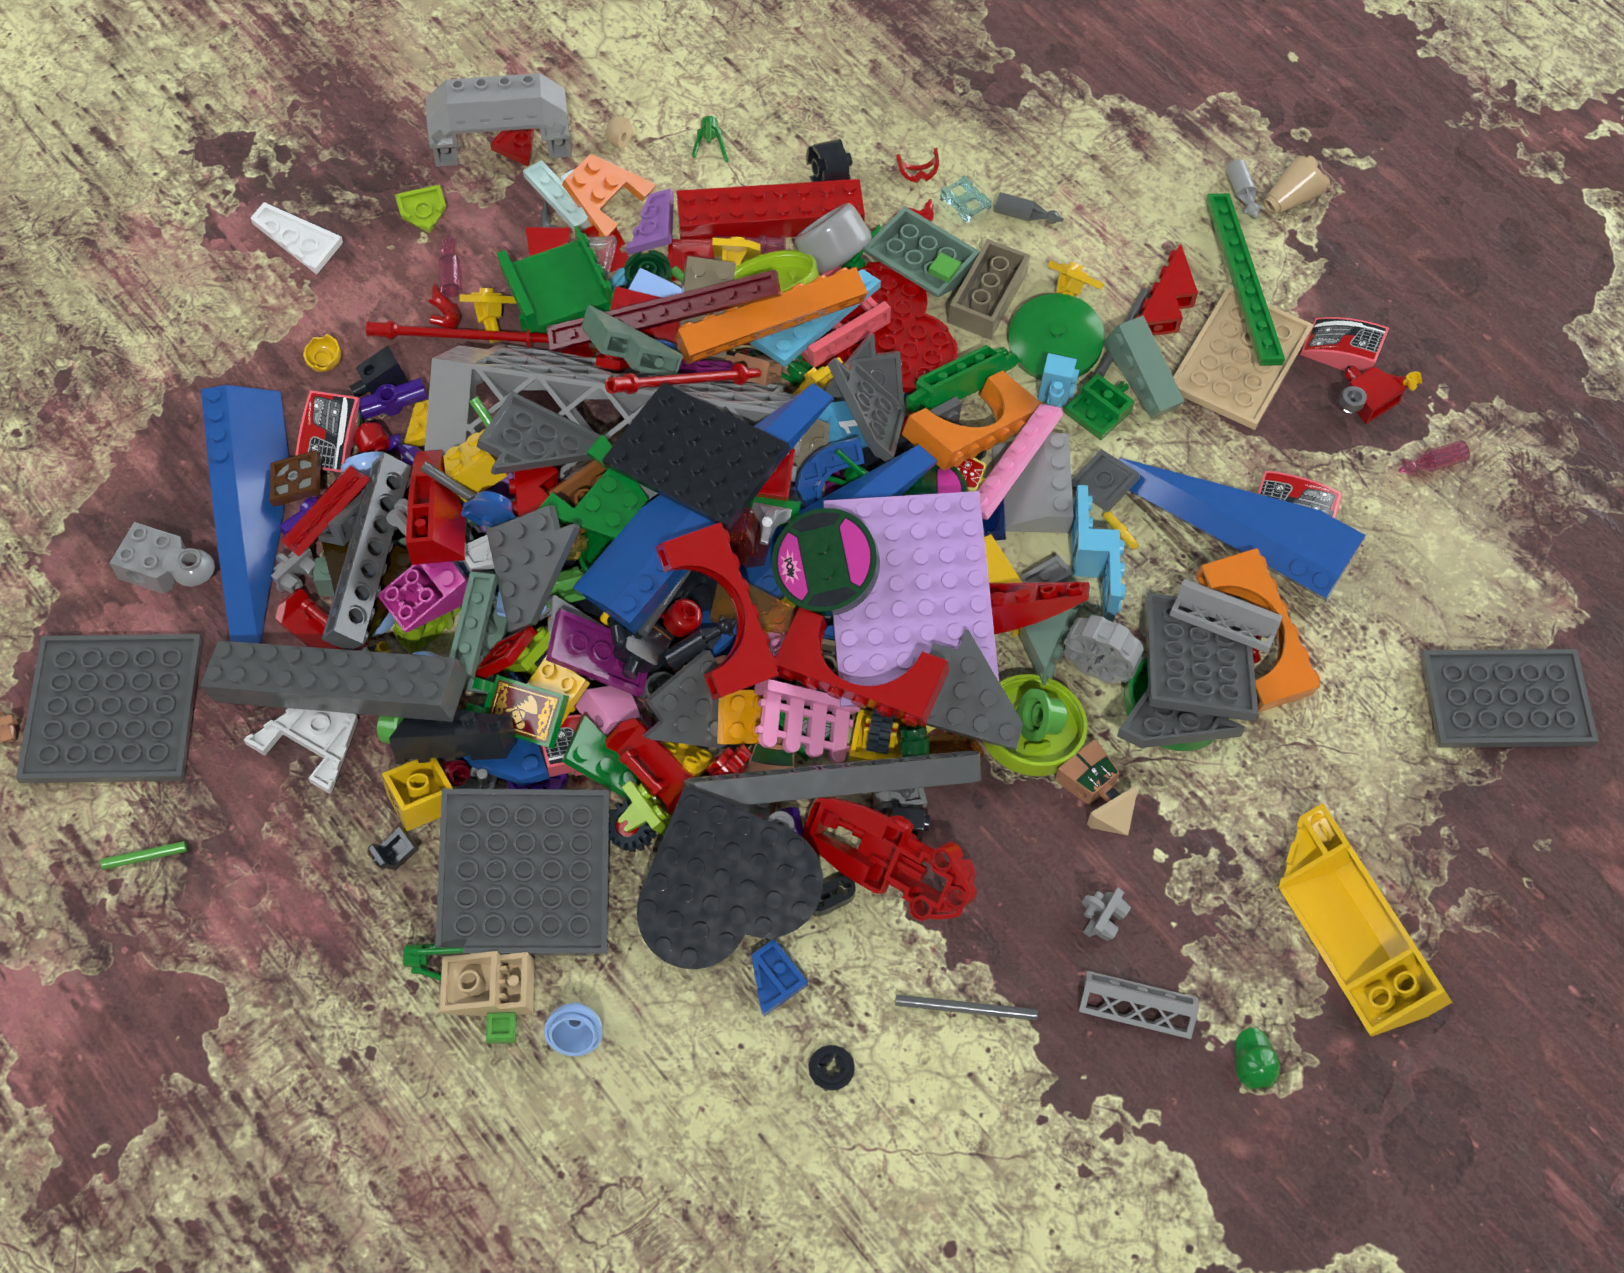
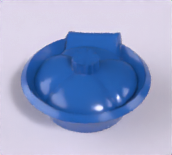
(488, 509)

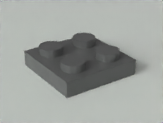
(1106, 479)

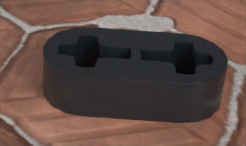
(835, 901)

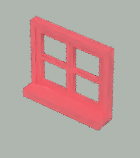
(846, 335)

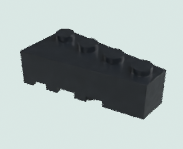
(469, 734)

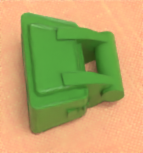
(564, 585)

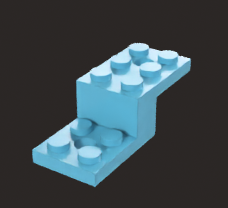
(1097, 553)

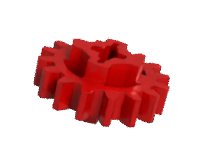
(729, 761)

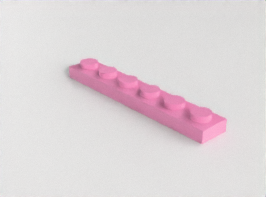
(1017, 457)

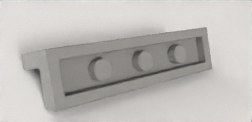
(1227, 612)
(1139, 994)

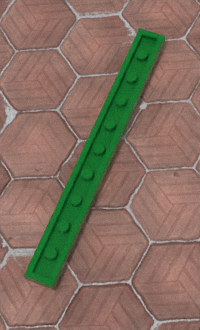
(1245, 280)

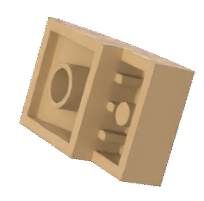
(487, 983)

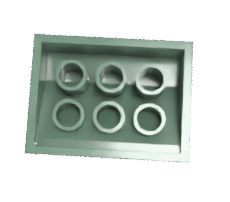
(911, 246)

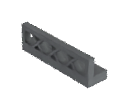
(342, 525)

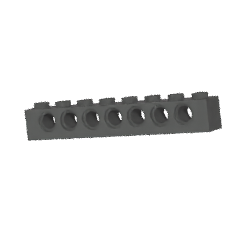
(386, 486)

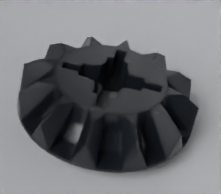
(823, 1057)

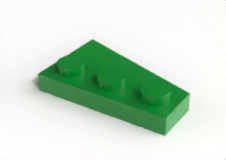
(593, 759)

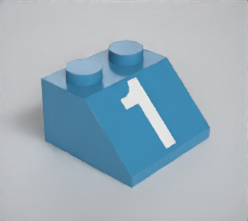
(842, 423)

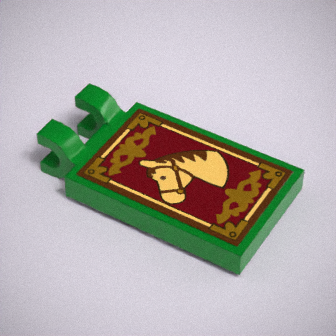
(533, 710)

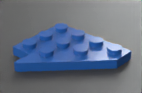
(522, 765)

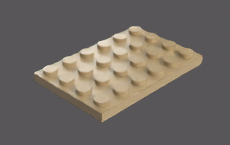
(1223, 366)

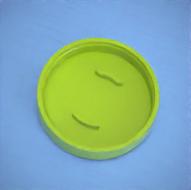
(791, 265)
(1052, 751)

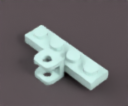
(551, 189)

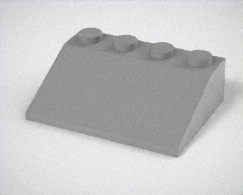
(1043, 492)

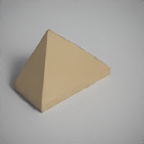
(1115, 814)

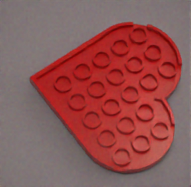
(919, 337)

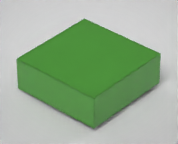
(944, 267)
(501, 1027)

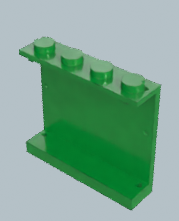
(556, 283)

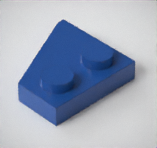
(775, 977)

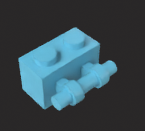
(1058, 380)

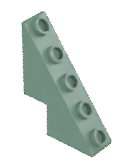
(623, 341)
(1045, 641)

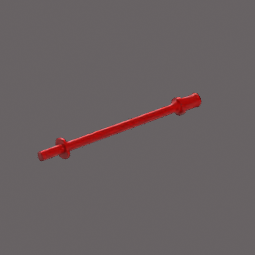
(392, 330)
(630, 383)

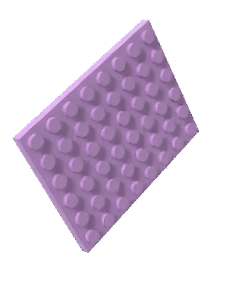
(926, 587)

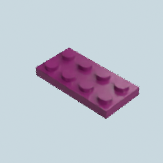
(589, 651)

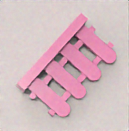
(796, 698)

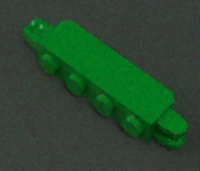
(959, 377)

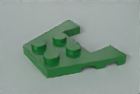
(607, 504)

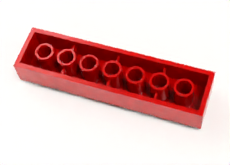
(762, 208)

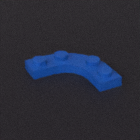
(822, 465)

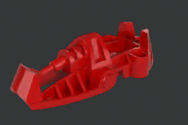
(891, 857)

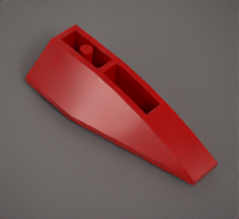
(433, 516)
(1030, 603)

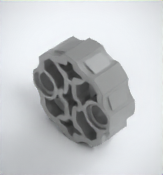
(1103, 649)

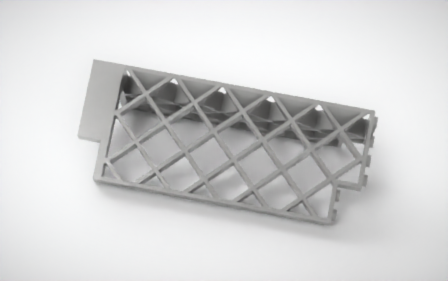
(569, 382)

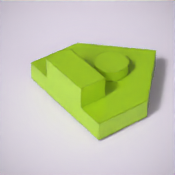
(422, 206)

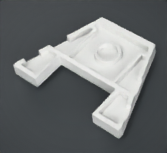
(318, 731)

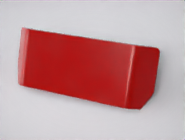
(305, 620)
(649, 761)

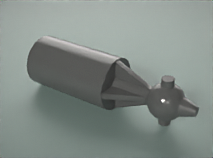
(1024, 209)

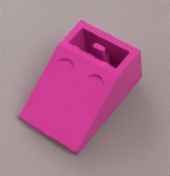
(425, 593)

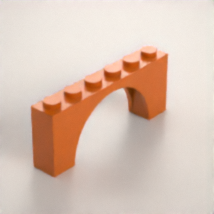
(956, 443)
(1248, 579)

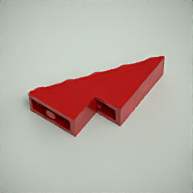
(1170, 295)
(531, 488)

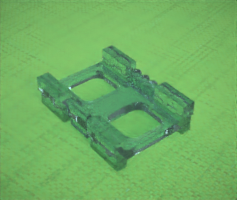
(960, 201)

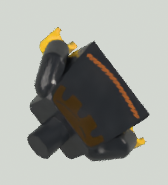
(637, 651)

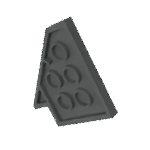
(686, 707)
(1160, 726)

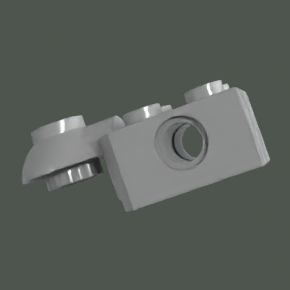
(159, 560)

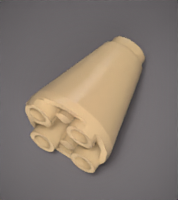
(1296, 185)

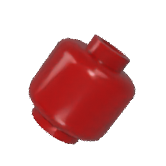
(371, 438)
(682, 617)

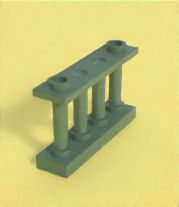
(478, 626)

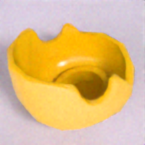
(322, 353)

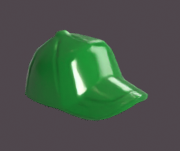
(1256, 1060)

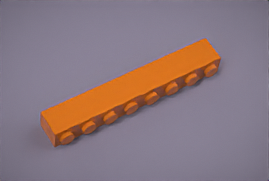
(770, 316)

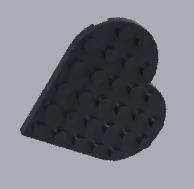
(723, 879)

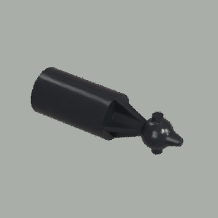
(694, 644)

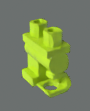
(420, 637)

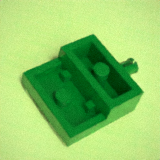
(1100, 406)

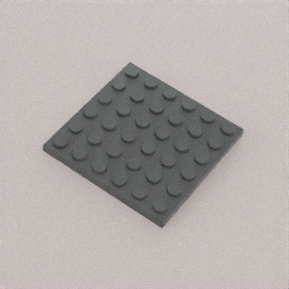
(110, 708)
(523, 872)

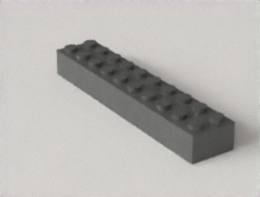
(335, 680)

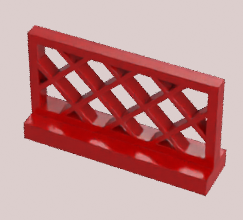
(327, 506)

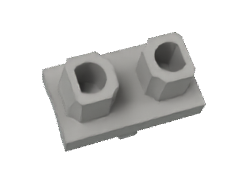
(291, 568)
(1100, 910)

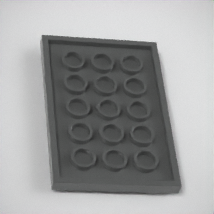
(1196, 667)
(1508, 698)

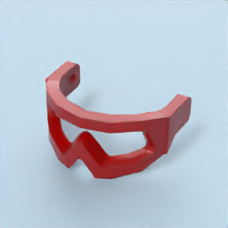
(921, 174)

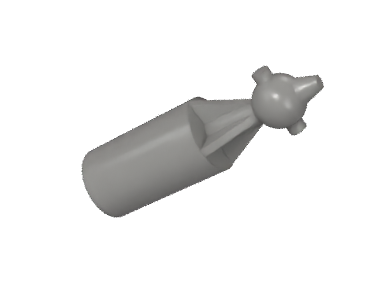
(1243, 186)

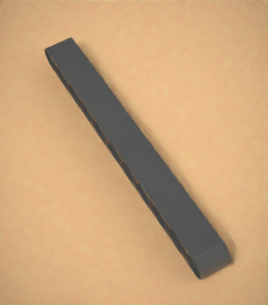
(840, 778)

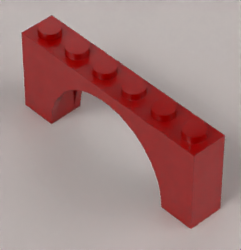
(711, 555)
(906, 697)

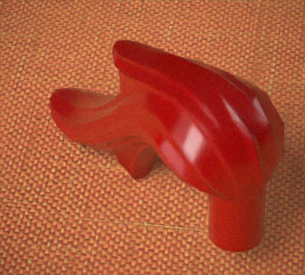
(449, 310)

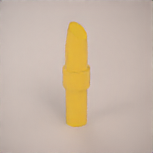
(1124, 533)

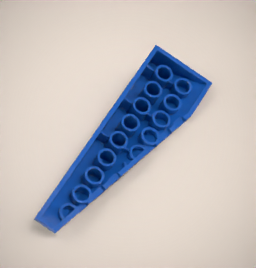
(1293, 538)

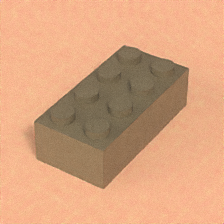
(704, 273)
(988, 289)

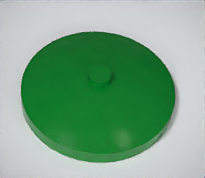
(1059, 327)

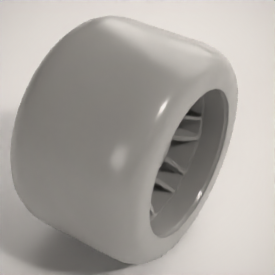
(834, 237)

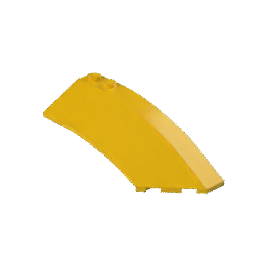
(1357, 928)

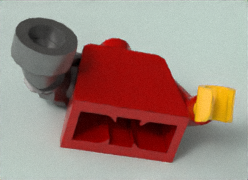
(1375, 391)

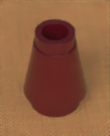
(455, 771)

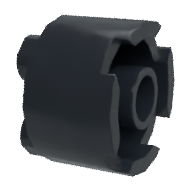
(829, 161)

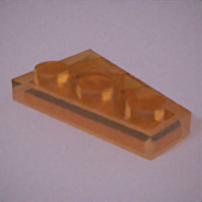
(774, 614)

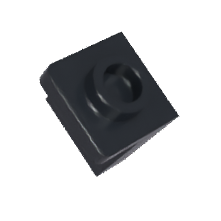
(394, 850)

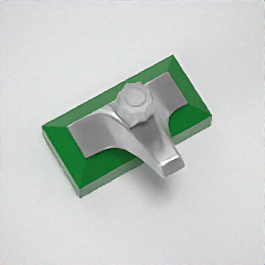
(773, 513)

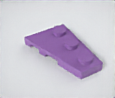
(656, 223)

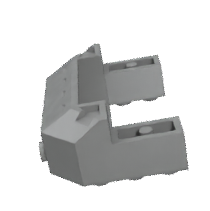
(496, 105)

